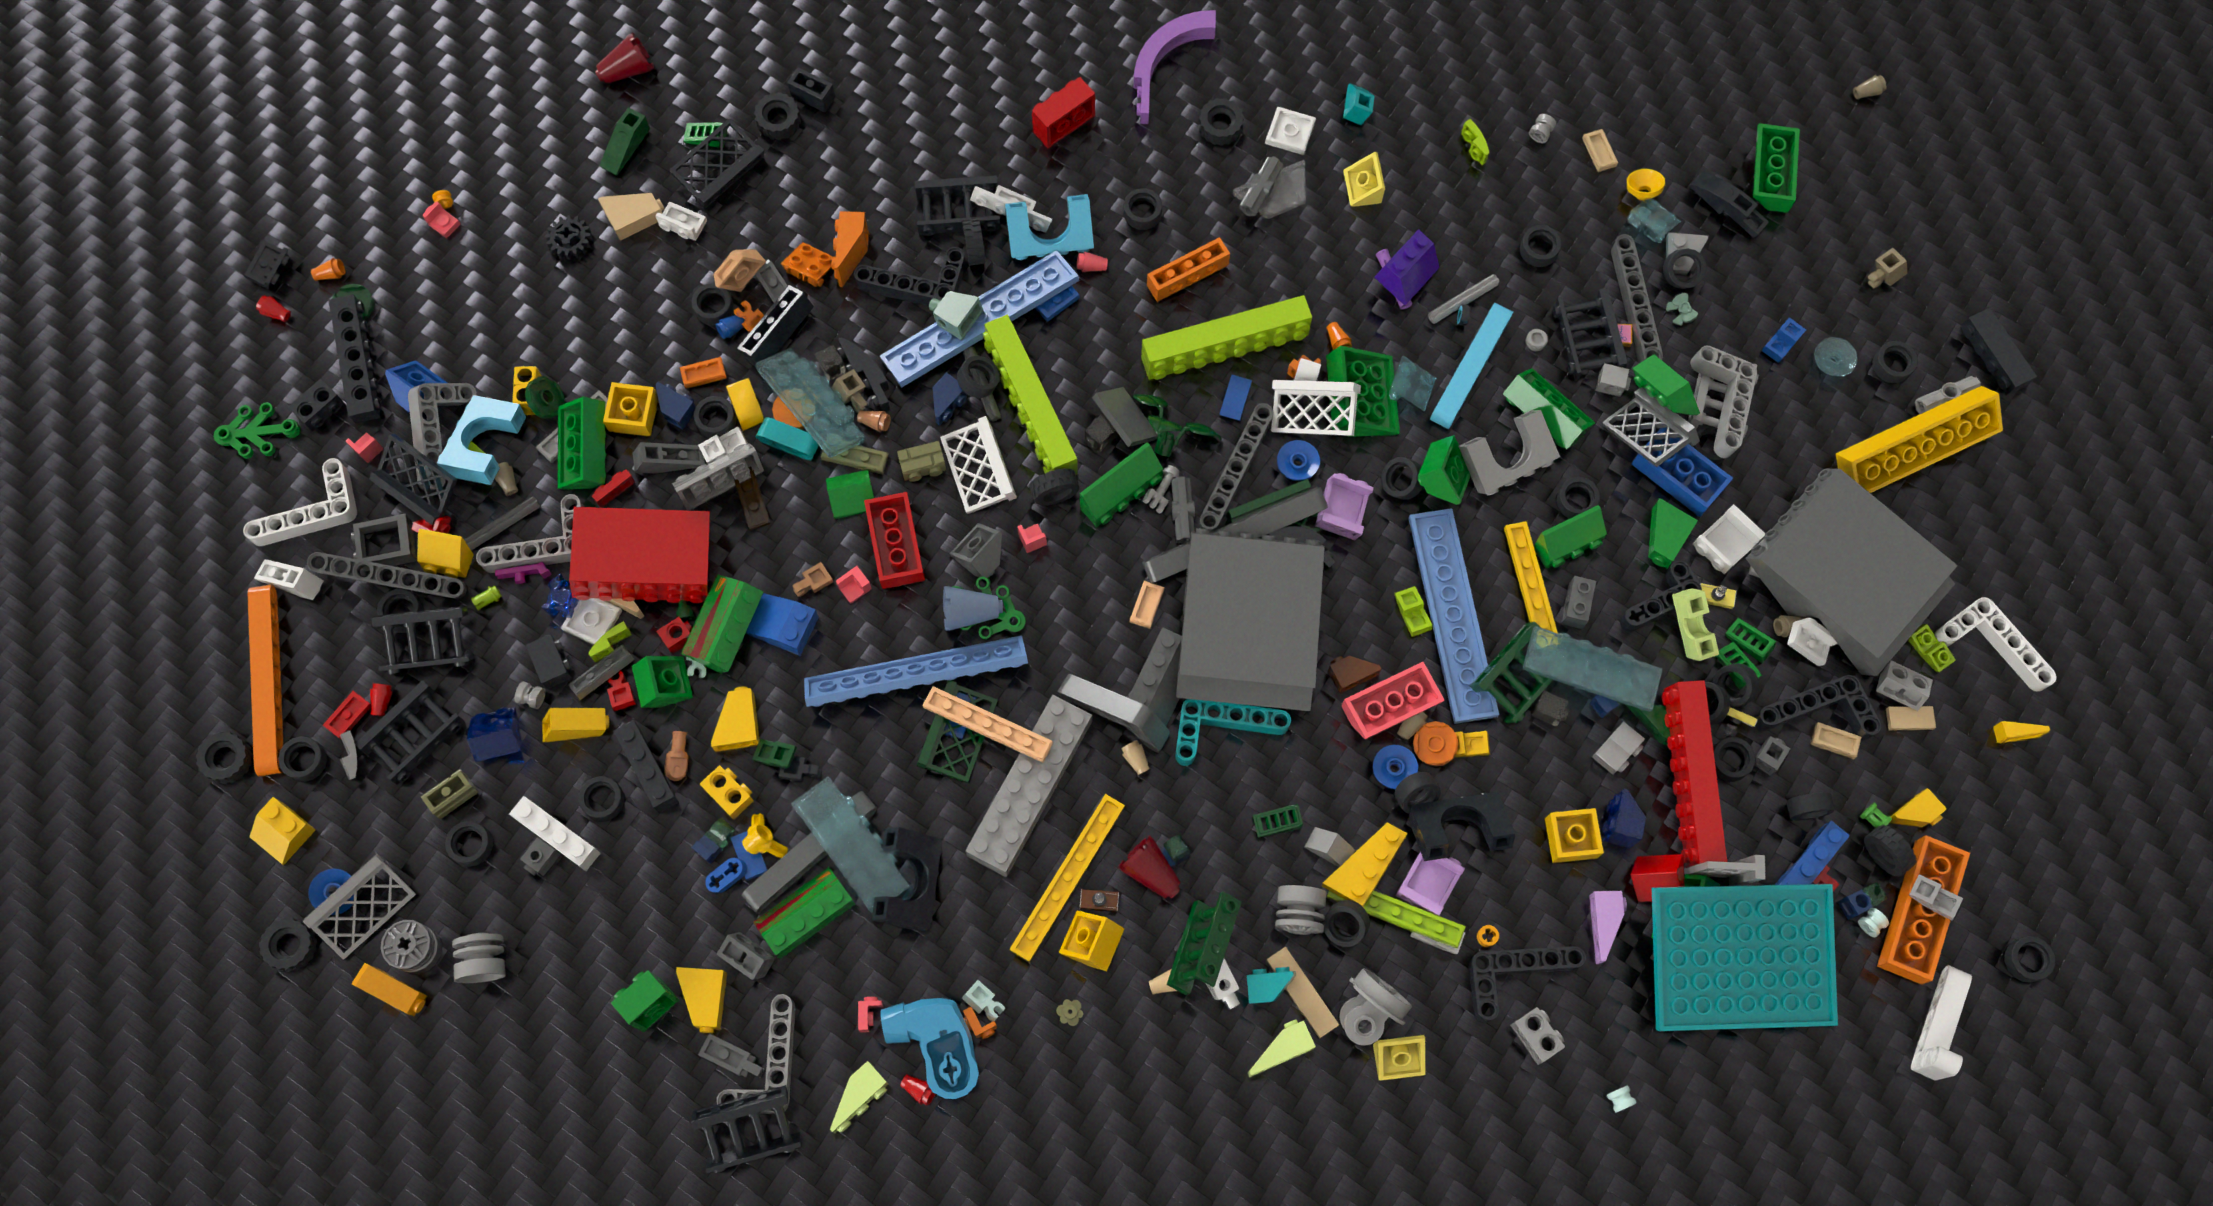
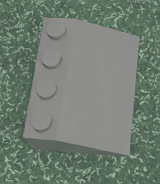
(717, 476)

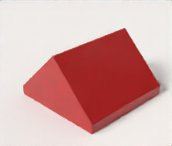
(1657, 872)

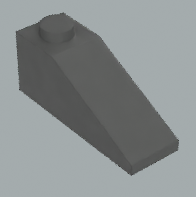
(666, 457)

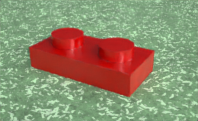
(618, 484)
(347, 714)

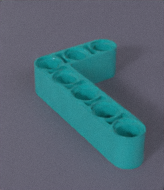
(1224, 720)

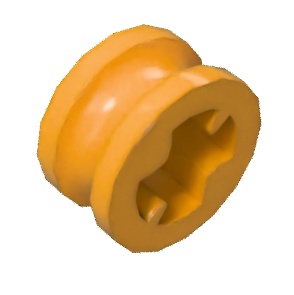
(444, 198)
(1482, 942)

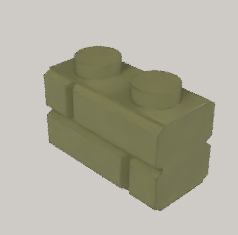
(921, 461)
(449, 794)

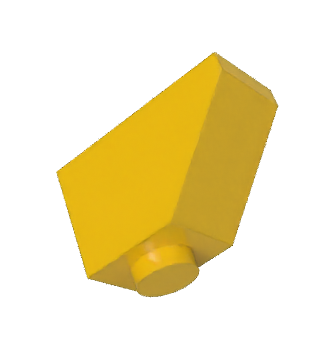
(1920, 810)

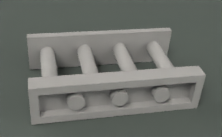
(1703, 385)

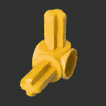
(761, 839)

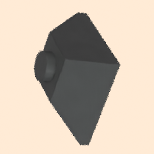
(979, 551)

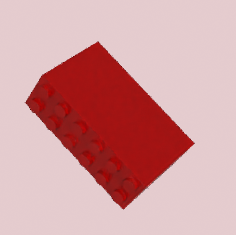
(639, 554)

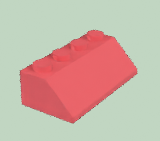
(1392, 701)

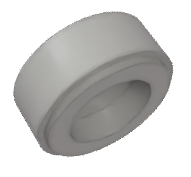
(1536, 340)

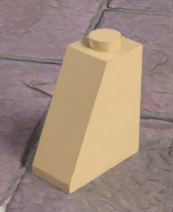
(631, 212)

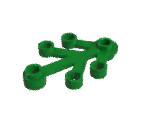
(253, 431)
(1005, 616)

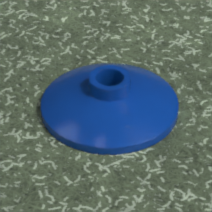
(1298, 451)
(1397, 756)
(323, 882)

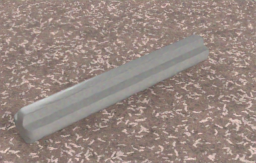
(1463, 298)

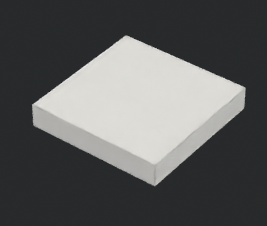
(1290, 130)
(591, 619)

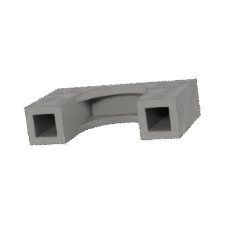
(1538, 452)

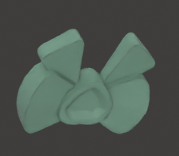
(1681, 303)

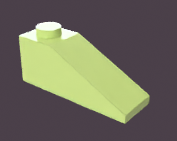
(1289, 1044)

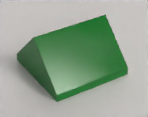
(849, 492)

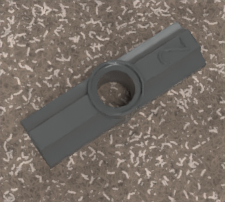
(1261, 186)
(1182, 509)

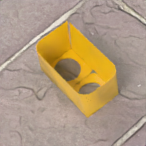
(523, 371)
(745, 404)

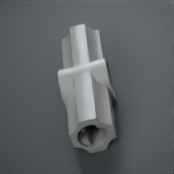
(1946, 393)

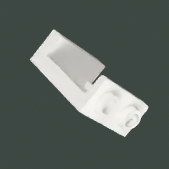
(1728, 539)

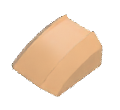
(738, 269)

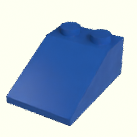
(783, 623)

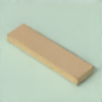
(1304, 995)

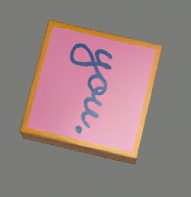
(1626, 334)

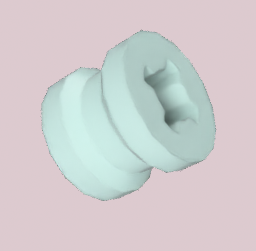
(1873, 922)
(1621, 1098)

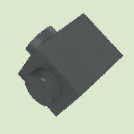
(539, 857)

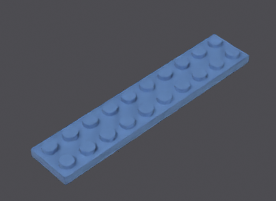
(1010, 297)
(1452, 613)
(914, 671)

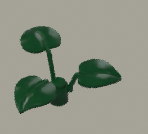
(1162, 426)

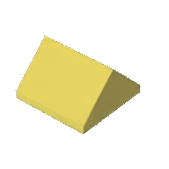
(1365, 181)
(1400, 1057)

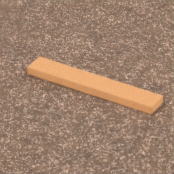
(988, 724)

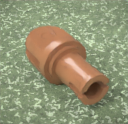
(677, 759)

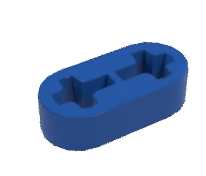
(729, 879)

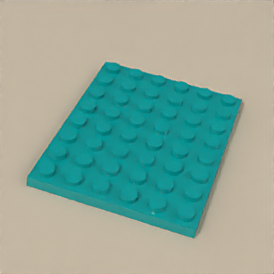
(1744, 957)

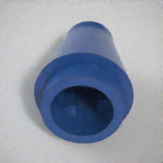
(729, 326)

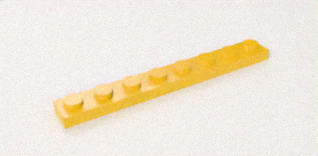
(1067, 878)

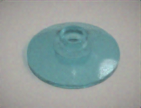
(1841, 351)

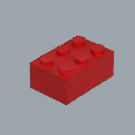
(1063, 112)

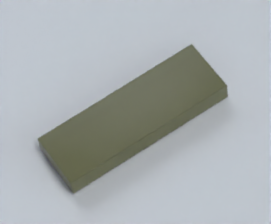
(861, 458)

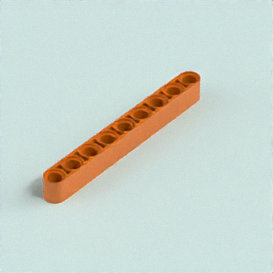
(265, 679)

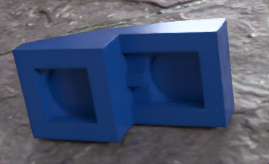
(1783, 340)
(1235, 397)

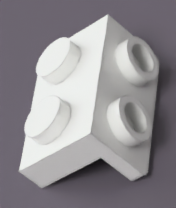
(682, 221)
(1811, 640)

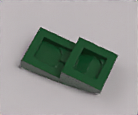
(774, 753)

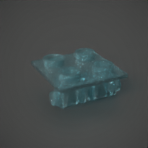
(1654, 217)
(1412, 384)

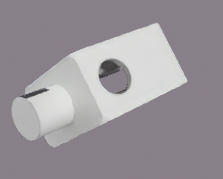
(1226, 994)

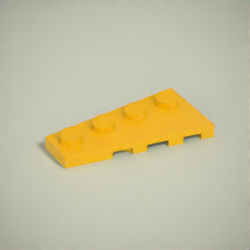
(1364, 869)

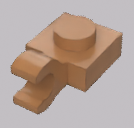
(814, 578)

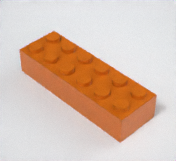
(1916, 931)

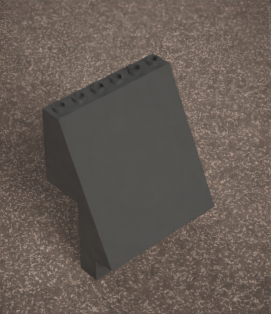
(1853, 568)
(1251, 620)

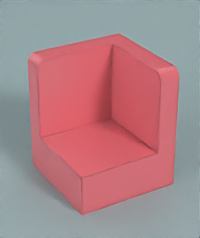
(366, 447)
(1032, 537)
(853, 584)

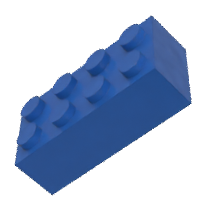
(1686, 476)

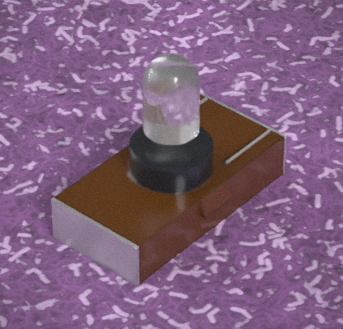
(1099, 900)

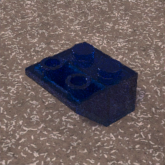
(494, 734)
(1625, 820)

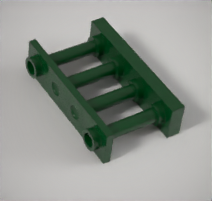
(1499, 666)
(1204, 943)

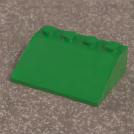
(1375, 373)

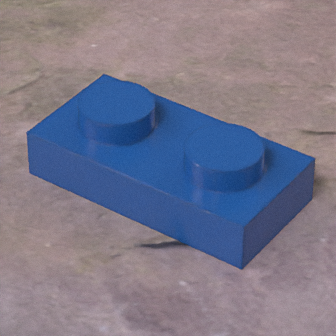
(1057, 303)

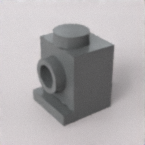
(1777, 749)

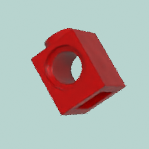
(667, 631)

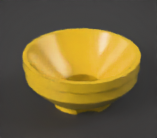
(1645, 180)

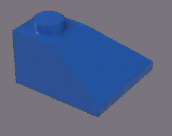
(407, 376)

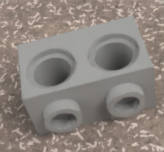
(1904, 685)
(1533, 1039)

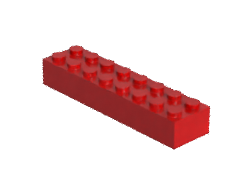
(1694, 773)

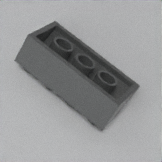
(1159, 676)

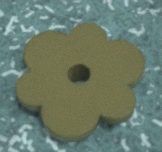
(1072, 1018)

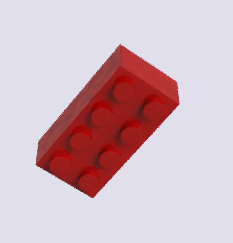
(894, 540)

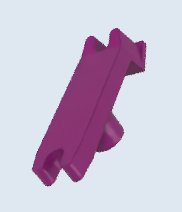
(520, 572)

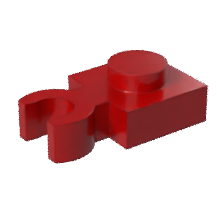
(620, 693)

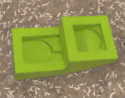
(1413, 611)
(604, 645)

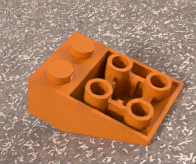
(850, 244)

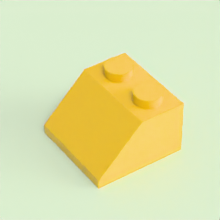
(443, 553)
(280, 830)
(1092, 940)

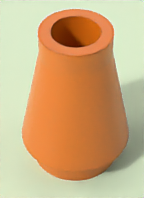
(329, 270)
(1338, 336)

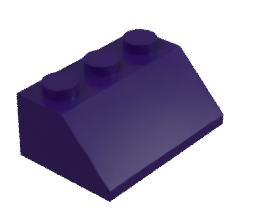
(1409, 268)

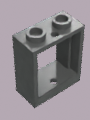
(406, 538)

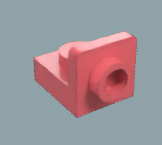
(441, 220)
(865, 1017)

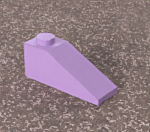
(1606, 915)

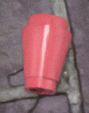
(1089, 262)

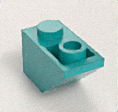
(1358, 104)
(1268, 986)

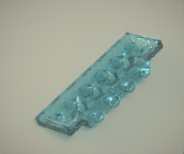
(812, 401)
(1592, 668)
(850, 842)

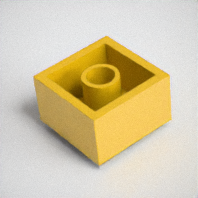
(630, 409)
(1574, 835)

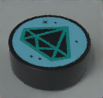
(1463, 315)

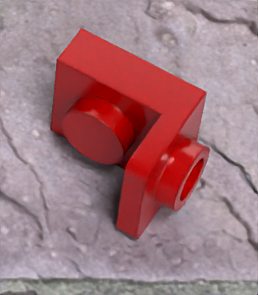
(441, 525)

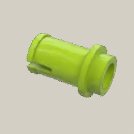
(486, 597)

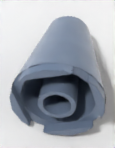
(968, 607)

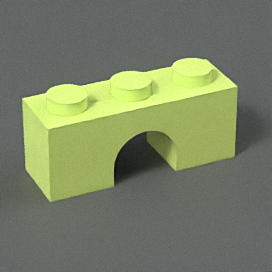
(1697, 640)

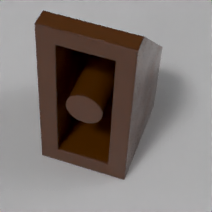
(1351, 672)

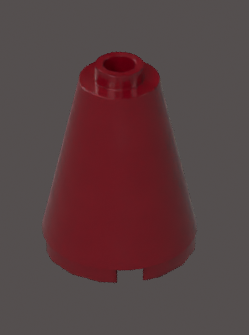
(624, 61)
(1151, 869)

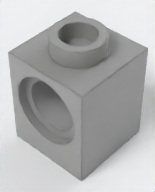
(1613, 380)

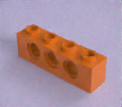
(1188, 269)

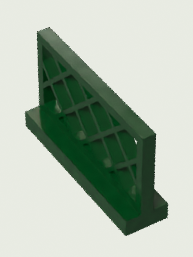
(1269, 500)
(937, 730)

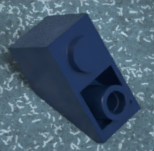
(947, 397)
(675, 407)

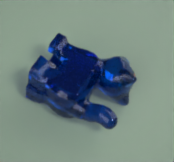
(560, 598)

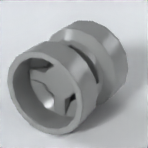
(1543, 127)
(530, 695)

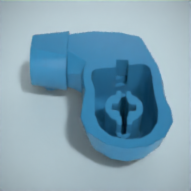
(942, 1039)

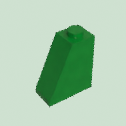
(1668, 532)

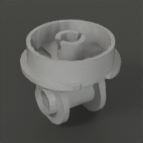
(1373, 1006)

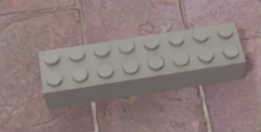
(1028, 788)

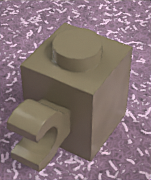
(1889, 268)
(850, 389)

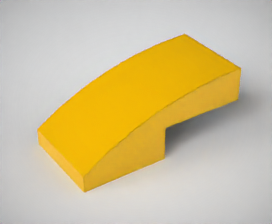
(1473, 744)

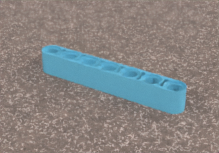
(1471, 366)

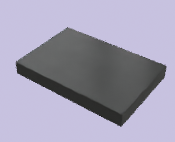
(1125, 416)

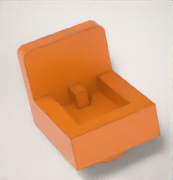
(973, 1023)

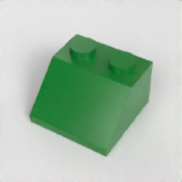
(661, 681)

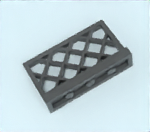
(1662, 418)

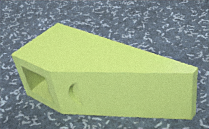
(860, 1090)

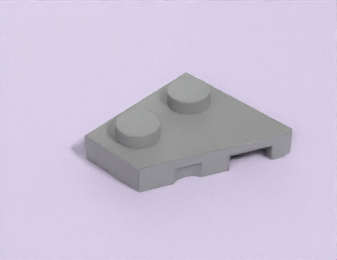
(1679, 241)

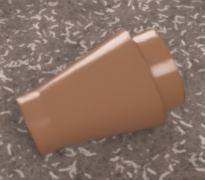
(875, 419)

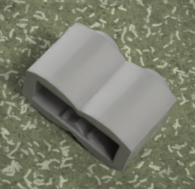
(1618, 748)

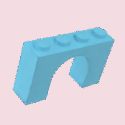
(1076, 237)
(479, 416)

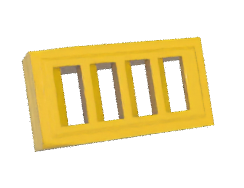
(2014, 731)

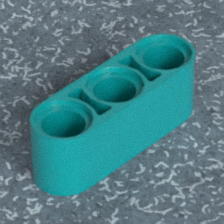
(787, 438)

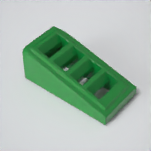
(705, 127)
(1754, 634)
(1736, 677)

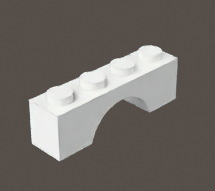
(554, 833)

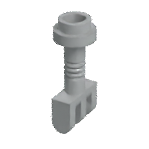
(1170, 473)

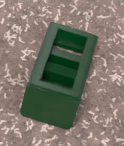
(1294, 809)

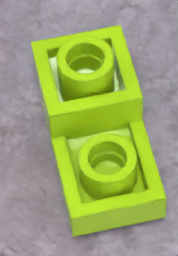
(1473, 135)
(1930, 649)

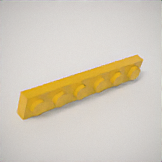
(1529, 575)

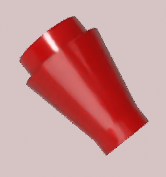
(270, 307)
(380, 697)
(918, 1089)

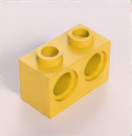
(724, 794)

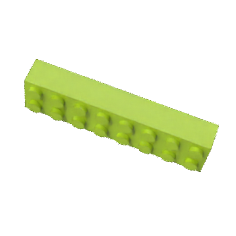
(1226, 337)
(1028, 396)

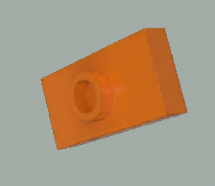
(703, 372)

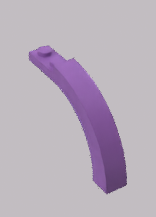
(1172, 34)

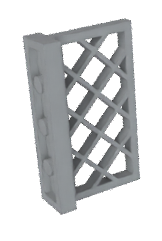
(1739, 872)
(341, 897)

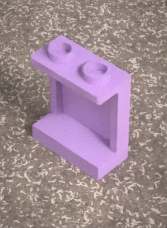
(1345, 506)
(1430, 883)

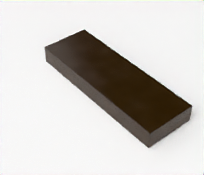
(752, 502)

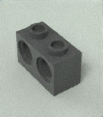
(1578, 602)
(746, 956)

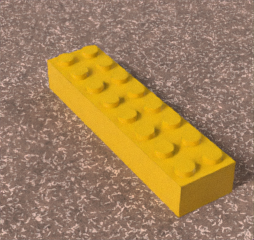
(1923, 439)

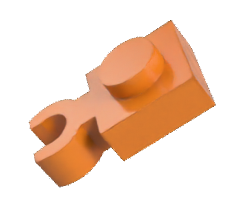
(751, 318)

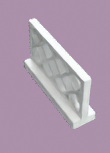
(1311, 389)
(996, 461)

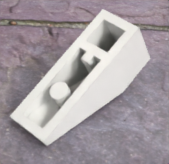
(289, 578)

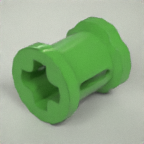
(1872, 815)

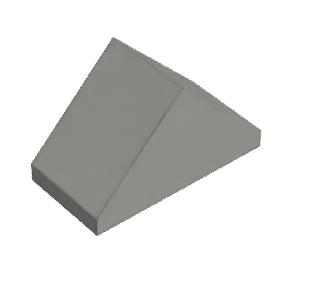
(1329, 846)

